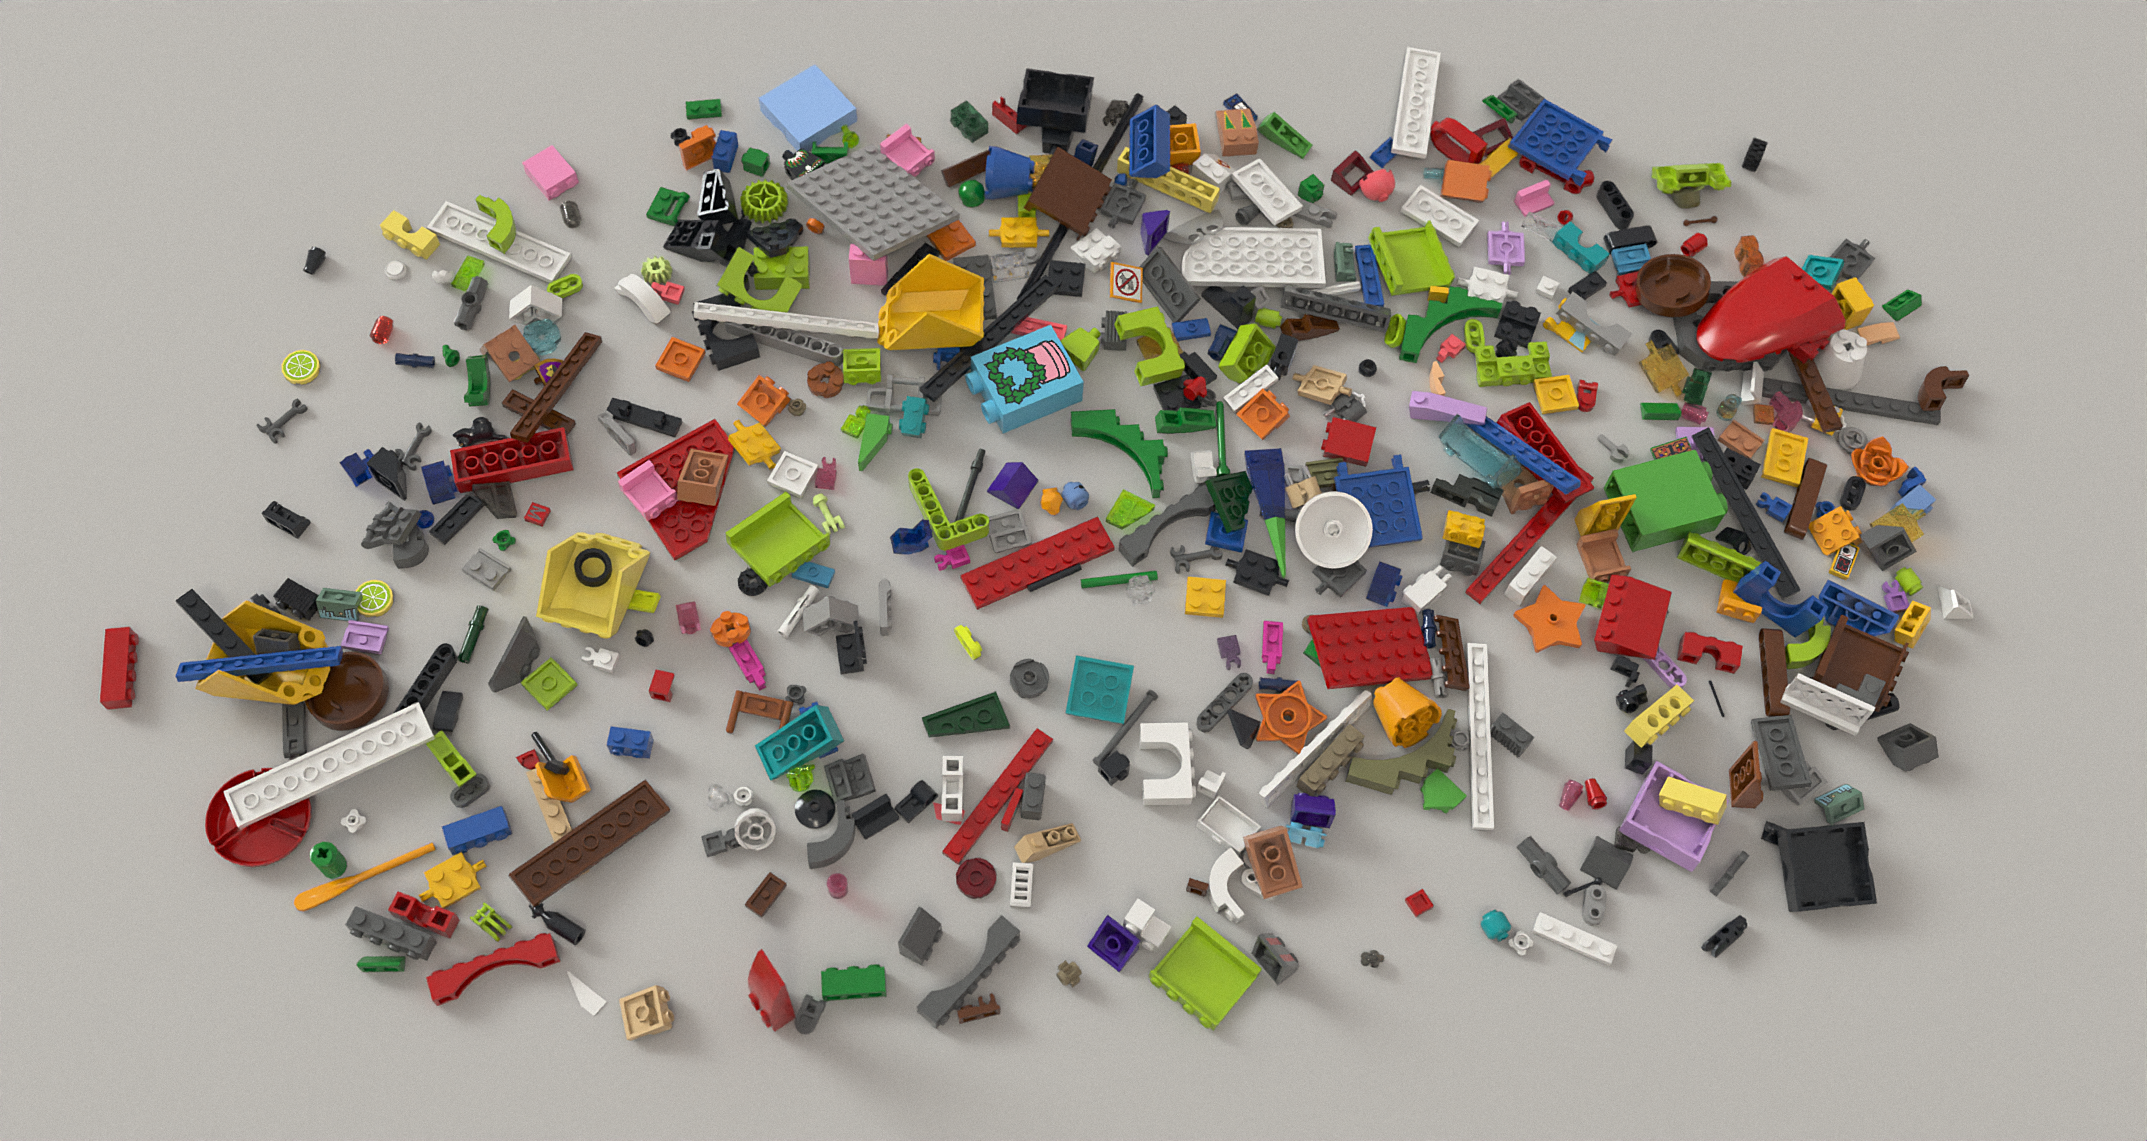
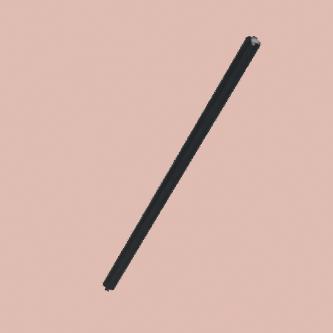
(1099, 166)

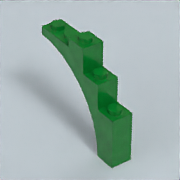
(1439, 314)
(1106, 427)

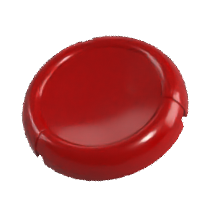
(260, 841)

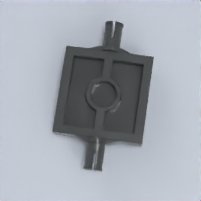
(1123, 203)
(1855, 258)
(1339, 579)

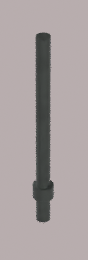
(976, 467)

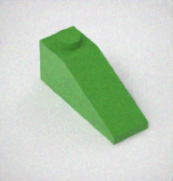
(1284, 135)
(874, 437)

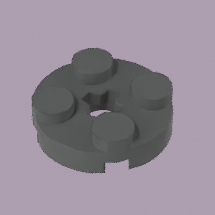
(1029, 689)

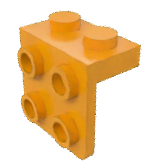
(1835, 531)
(1733, 606)
(564, 787)

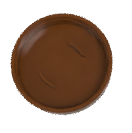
(1673, 285)
(351, 693)

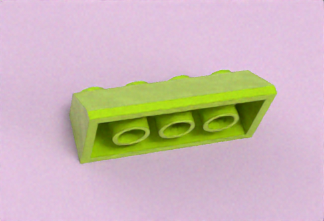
(1715, 558)

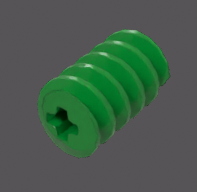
(328, 860)

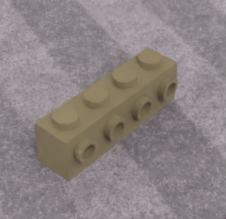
(1330, 761)

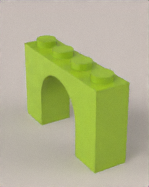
(733, 283)
(1152, 324)

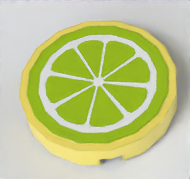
(300, 367)
(376, 598)

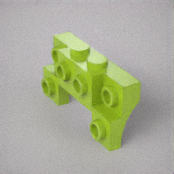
(1695, 175)
(1514, 369)

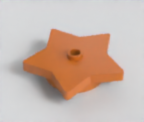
(1551, 621)
(1290, 703)

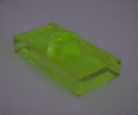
(469, 269)

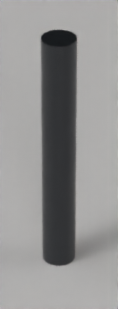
(1052, 578)

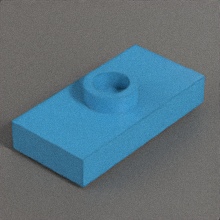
(814, 574)

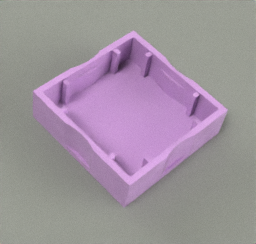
(1663, 830)

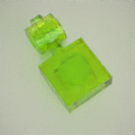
(855, 424)

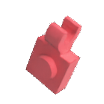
(670, 292)
(1450, 347)

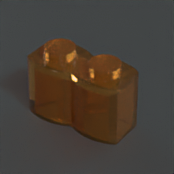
(1748, 254)

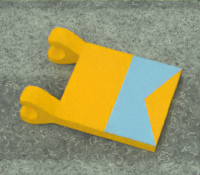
(1567, 332)

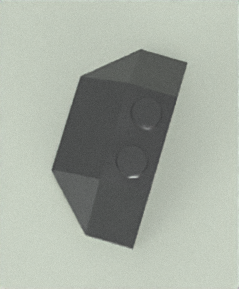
(516, 659)

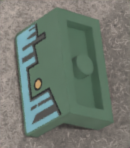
(338, 604)
(1841, 803)

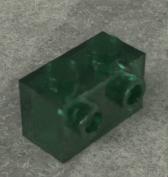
(969, 121)
(1696, 386)

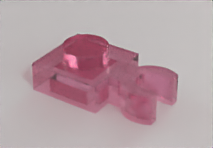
(826, 476)

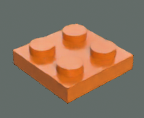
(951, 240)
(680, 359)

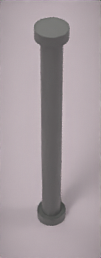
(1151, 695)

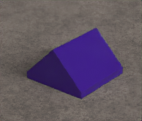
(1153, 228)
(1013, 484)
(1114, 943)

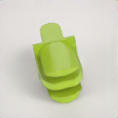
(489, 920)

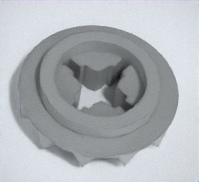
(1847, 433)

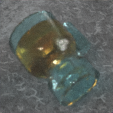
(1728, 407)

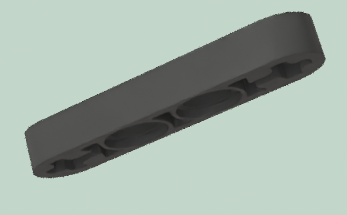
(1224, 702)

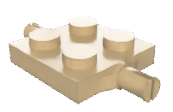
(1322, 384)

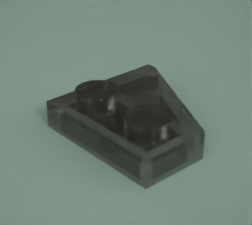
(497, 498)

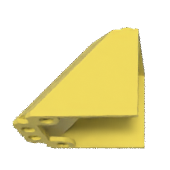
(585, 607)

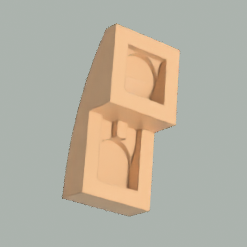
(1879, 332)
(1435, 379)

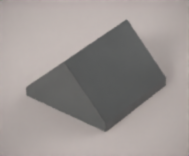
(1607, 862)

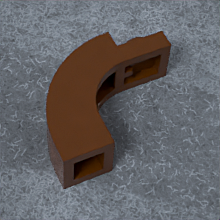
(1931, 391)

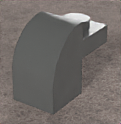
(411, 552)

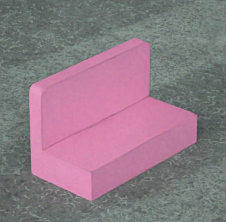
(1534, 198)

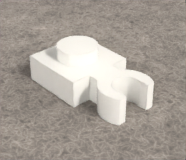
(603, 660)

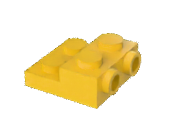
(1464, 529)

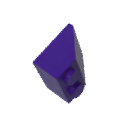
(1312, 810)

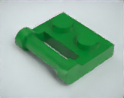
(663, 203)

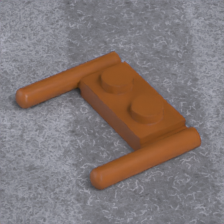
(759, 706)

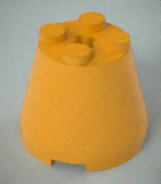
(1405, 713)

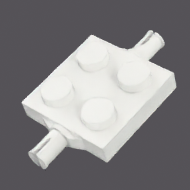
(1488, 285)

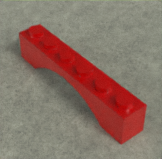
(450, 984)

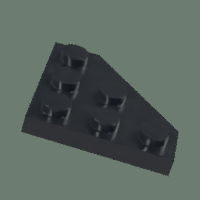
(776, 238)

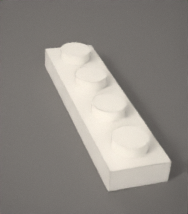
(1574, 939)

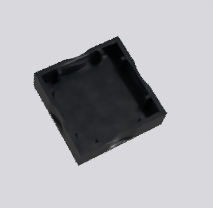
(1055, 100)
(1826, 867)

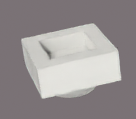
(1547, 287)

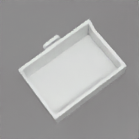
(1227, 825)

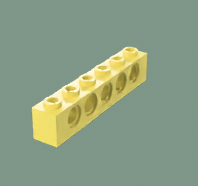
(1176, 184)

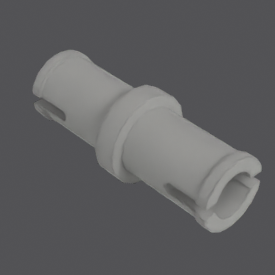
(1438, 677)

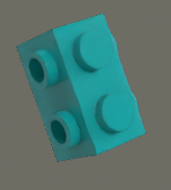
(914, 416)

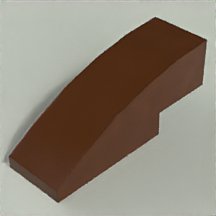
(1309, 327)

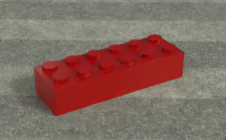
(512, 459)

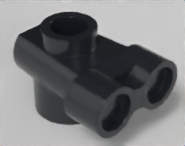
(1632, 699)

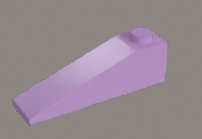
(1441, 408)

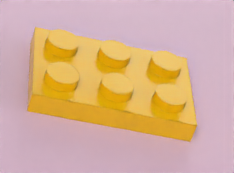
(1784, 457)

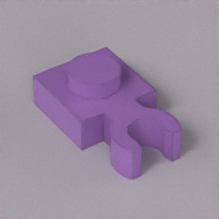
(1895, 600)

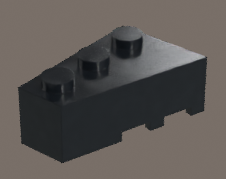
(717, 198)

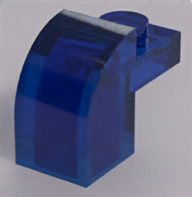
(911, 540)

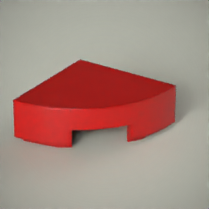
(528, 759)

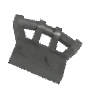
(398, 528)

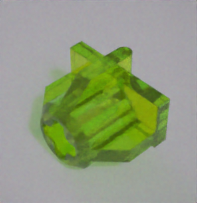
(801, 777)

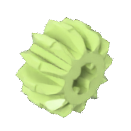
(656, 270)

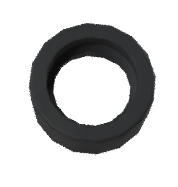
(593, 553)

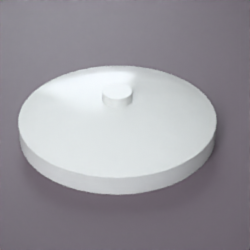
(1333, 529)

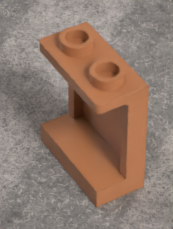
(1602, 555)

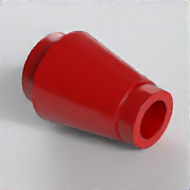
(1595, 795)

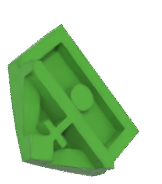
(1441, 792)

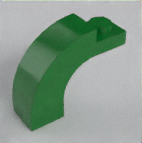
(478, 381)

